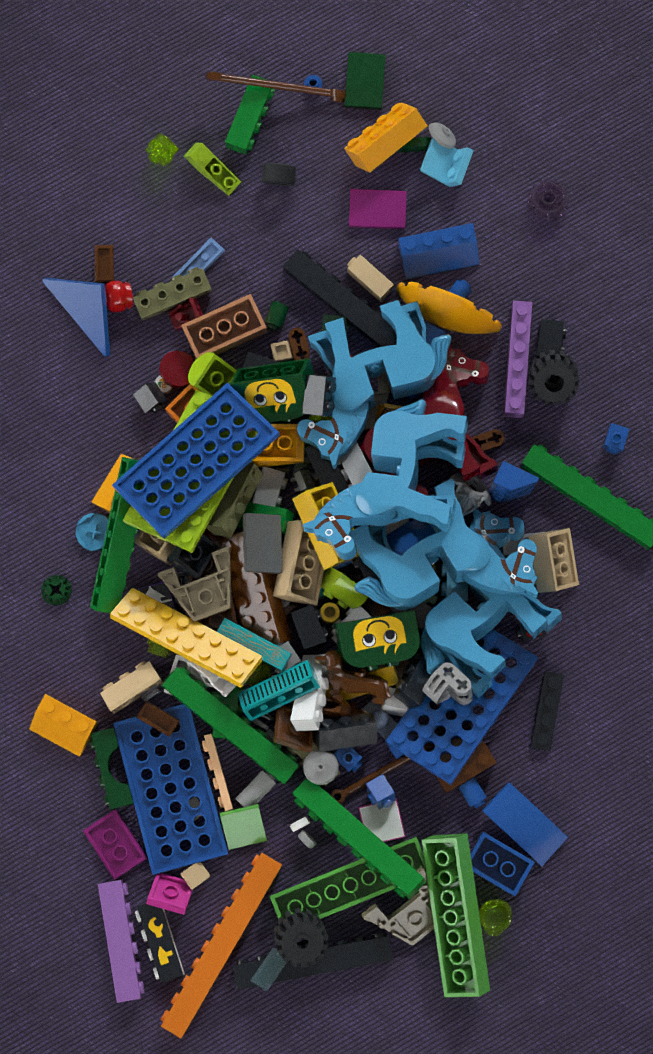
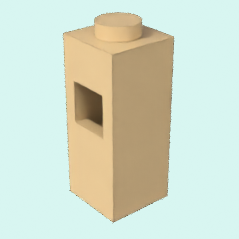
(369, 277)

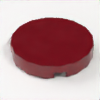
(175, 368)

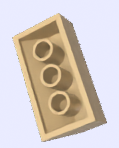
(300, 568)

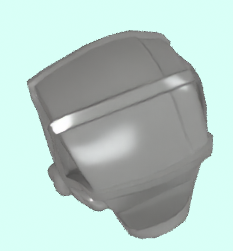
(467, 497)

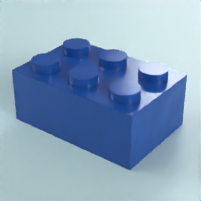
(499, 864)

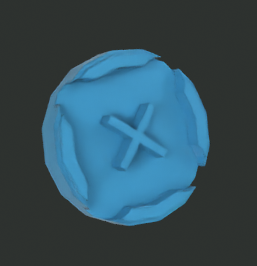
(92, 531)

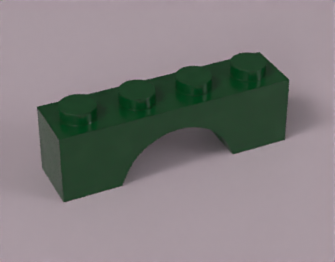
(105, 744)

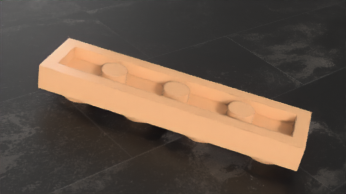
(214, 764)

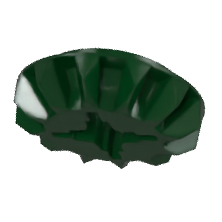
(56, 599)

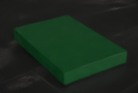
(365, 80)

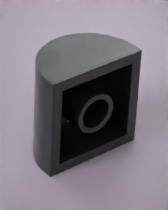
(193, 563)

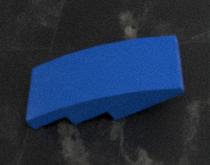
(525, 824)

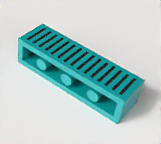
(278, 690)

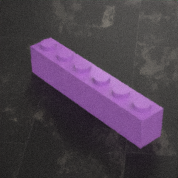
(517, 359)
(120, 941)

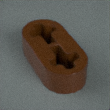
(303, 343)
(488, 435)

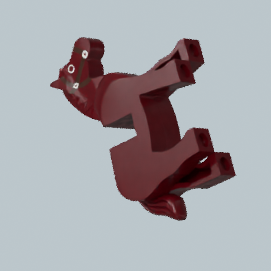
(446, 399)

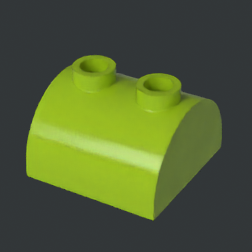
(210, 373)
(342, 588)

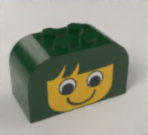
(274, 388)
(378, 640)

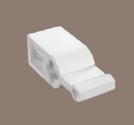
(210, 679)

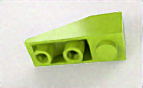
(212, 168)

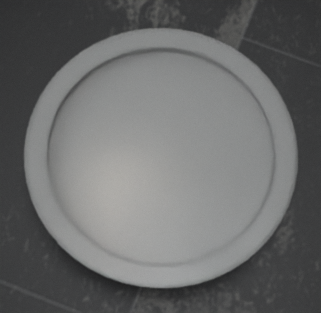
(442, 135)
(320, 767)

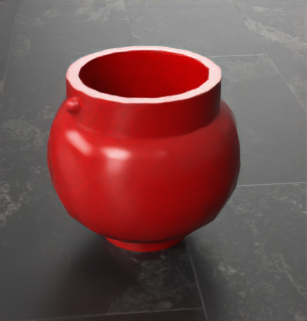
(118, 296)

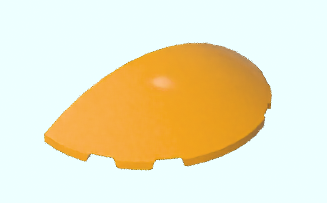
(448, 309)

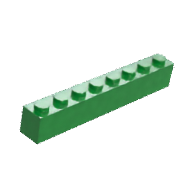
(589, 495)
(115, 552)
(229, 725)
(359, 839)

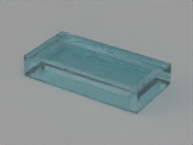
(269, 970)

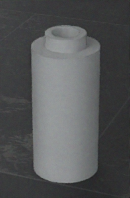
(256, 789)

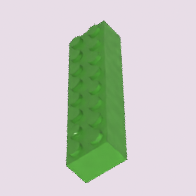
(343, 886)
(456, 915)

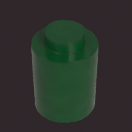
(276, 316)

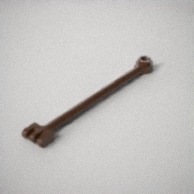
(337, 95)
(384, 770)

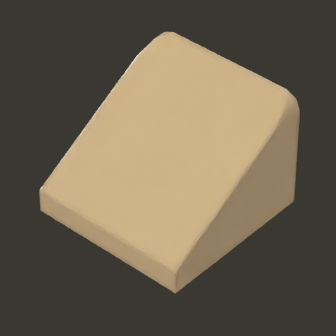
(195, 875)

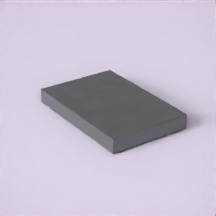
(262, 543)

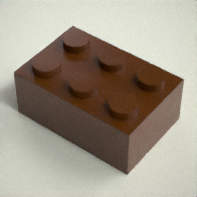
(478, 762)

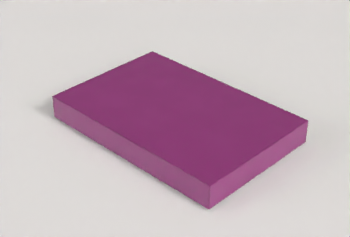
(377, 209)
(115, 844)

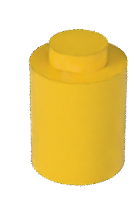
(329, 613)

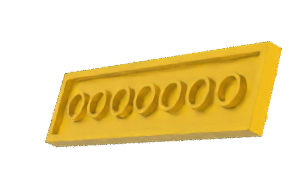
(186, 637)

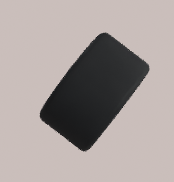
(278, 174)

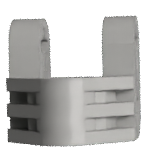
(447, 684)

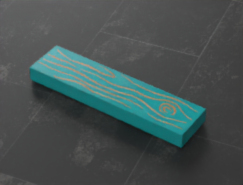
(270, 652)

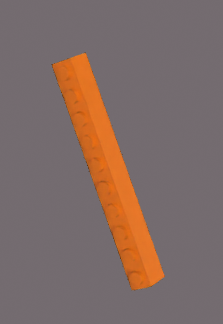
(221, 945)

